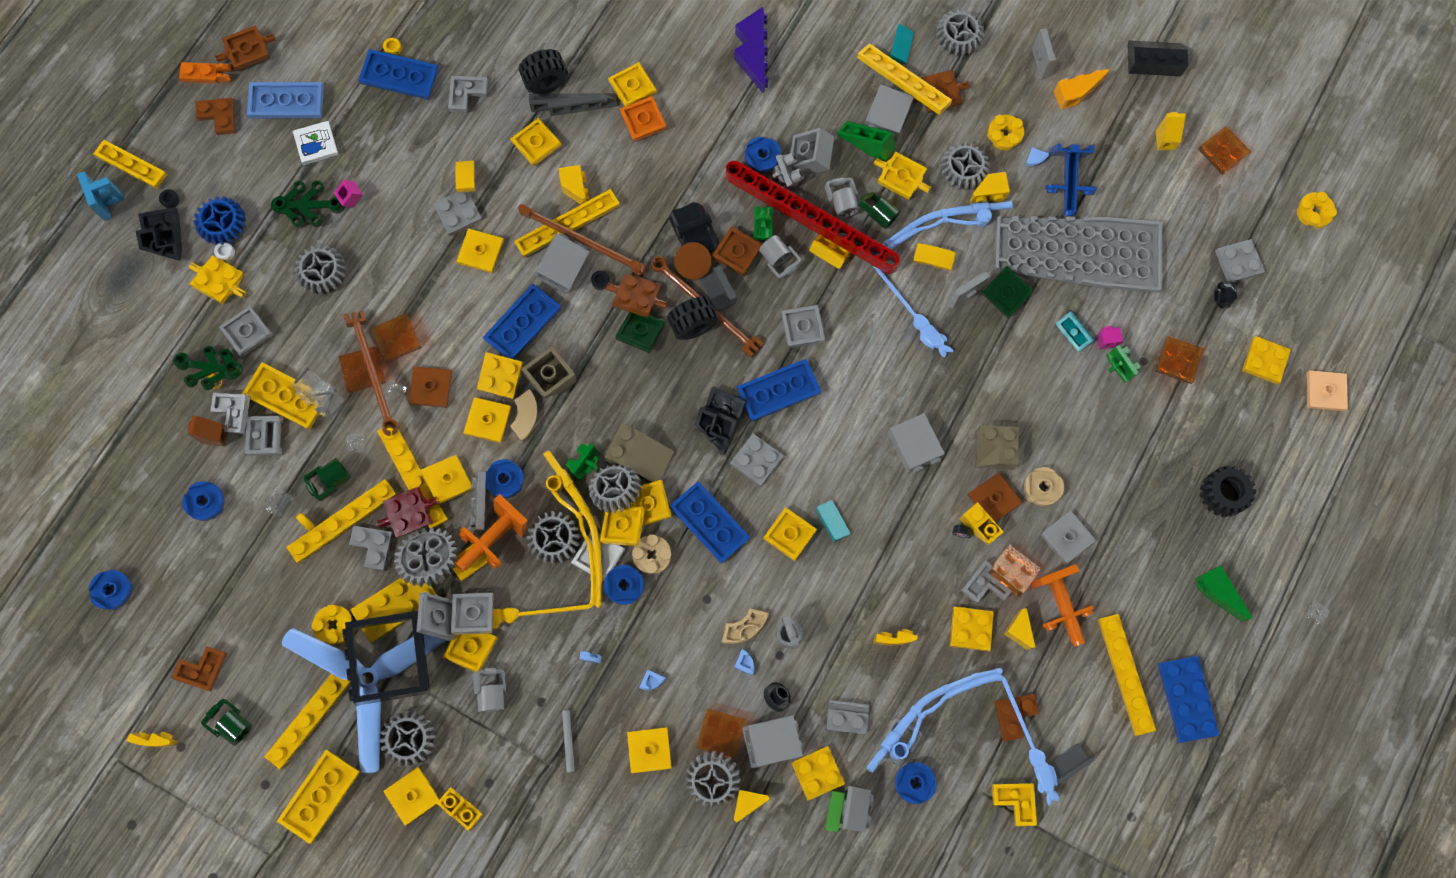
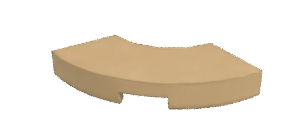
(526, 415)
(746, 628)

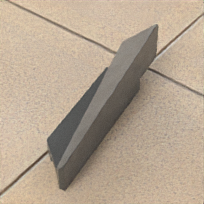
(571, 102)

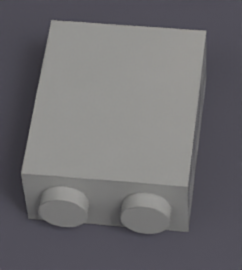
(889, 110)
(561, 262)
(916, 443)
(773, 741)

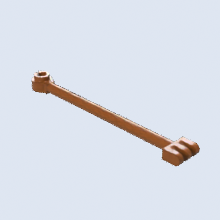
(637, 267)
(356, 323)
(748, 343)

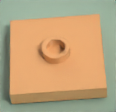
(1327, 391)

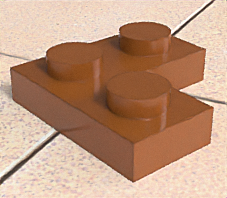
(221, 111)
(205, 673)
(1007, 718)

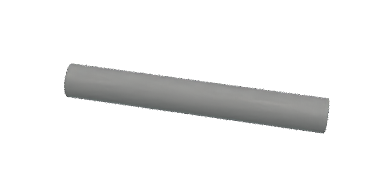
(568, 741)

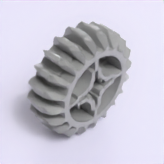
(968, 38)
(951, 164)
(334, 267)
(614, 481)
(548, 544)
(400, 744)
(704, 779)

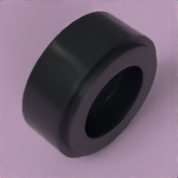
(169, 198)
(600, 280)
(962, 531)

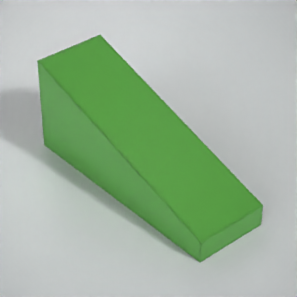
(834, 811)

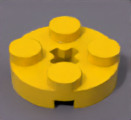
(1010, 123)
(1323, 203)
(322, 620)

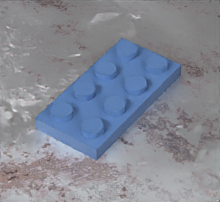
(285, 100)

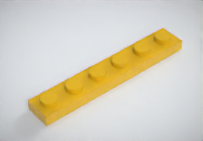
(904, 79)
(572, 219)
(410, 471)
(340, 521)
(1126, 675)
(306, 721)

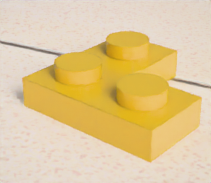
(1022, 799)

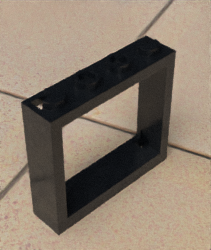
(352, 672)

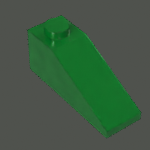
(868, 139)
(1220, 590)

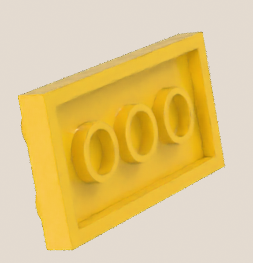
(275, 392)
(393, 599)
(318, 796)

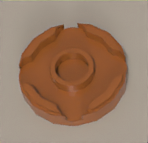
(692, 260)

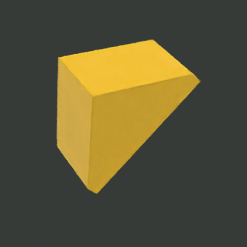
(1020, 630)
(747, 803)

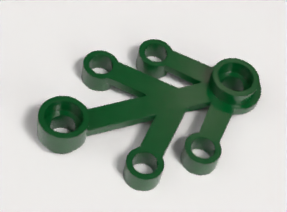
(304, 204)
(230, 370)

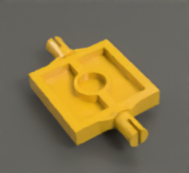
(902, 175)
(217, 279)

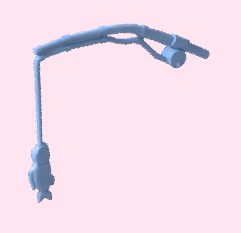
(929, 334)
(1045, 773)

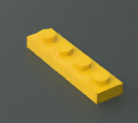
(130, 164)

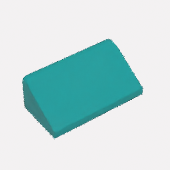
(902, 44)
(1075, 331)
(832, 521)

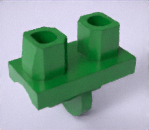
(763, 222)
(1121, 363)
(586, 462)

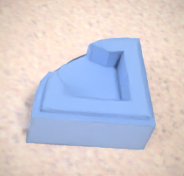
(1036, 157)
(586, 656)
(745, 663)
(651, 681)

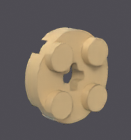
(1051, 479)
(651, 565)

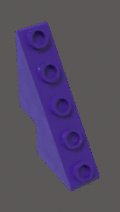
(752, 51)

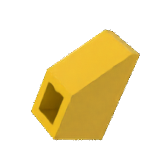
(1170, 131)
(572, 183)
(992, 188)
(981, 523)

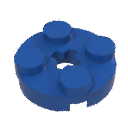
(752, 154)
(511, 470)
(194, 495)
(615, 592)
(114, 600)
(904, 787)

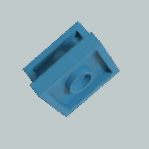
(100, 194)

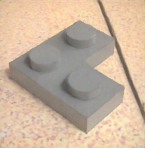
(462, 87)
(236, 410)
(377, 543)
(981, 582)

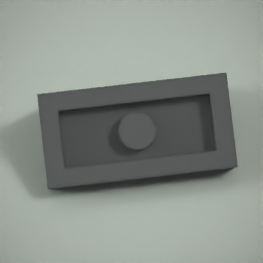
(719, 289)
(1070, 762)

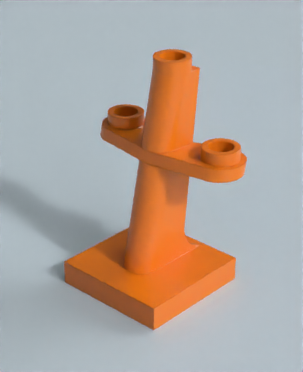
(509, 519)
(1064, 605)

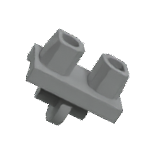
(784, 171)

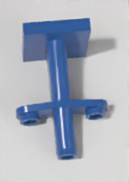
(1070, 186)

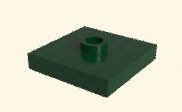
(1007, 291)
(640, 331)

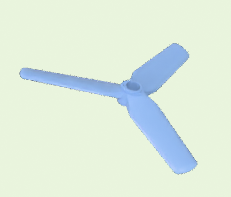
(386, 666)

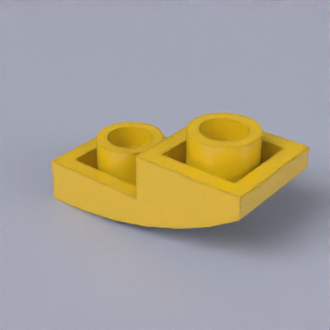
(465, 176)
(934, 256)
(901, 638)
(154, 740)
(460, 809)

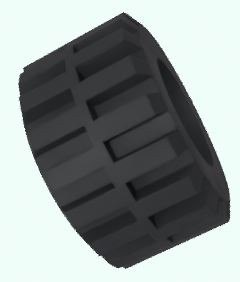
(543, 71)
(692, 318)
(1238, 481)

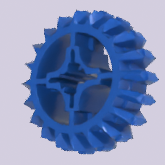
(209, 220)

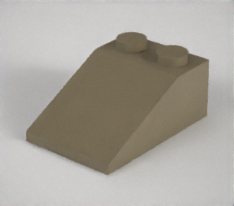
(640, 453)

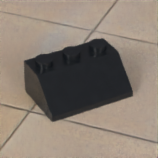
(1157, 58)

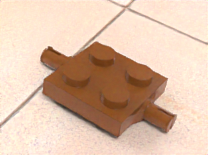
(245, 48)
(946, 84)
(637, 295)

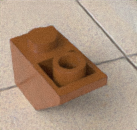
(207, 431)

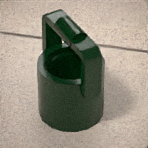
(882, 212)
(331, 474)
(231, 724)

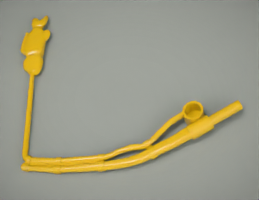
(555, 485)

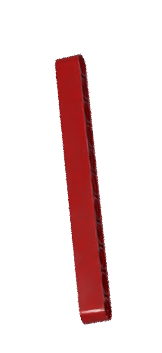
(815, 224)

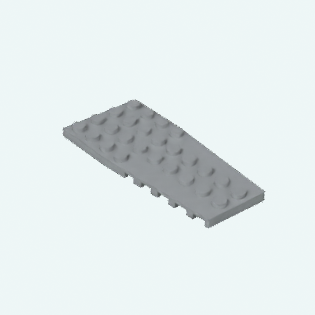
(1083, 251)

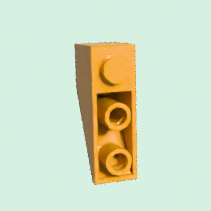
(1073, 91)

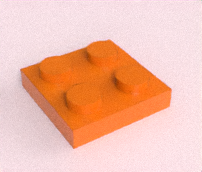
(643, 119)

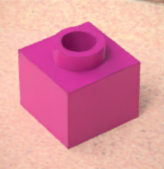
(348, 193)
(1109, 337)

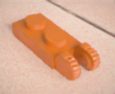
(204, 72)

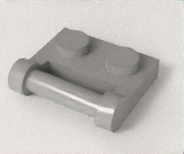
(258, 434)

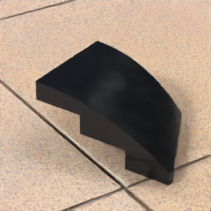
(160, 233)
(721, 417)

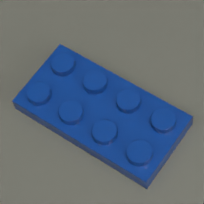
(398, 74)
(522, 322)
(779, 390)
(709, 522)
(1188, 699)

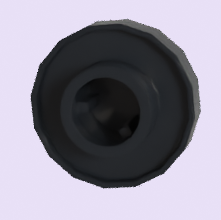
(1224, 294)
(777, 696)

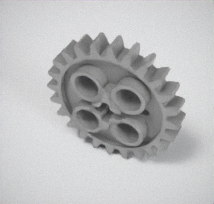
(412, 557)

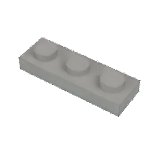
(478, 502)

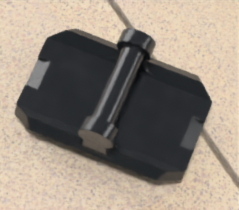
(694, 225)

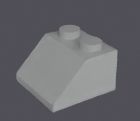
(812, 150)
(856, 809)

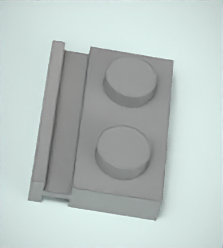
(847, 717)

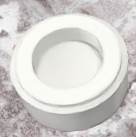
(224, 252)

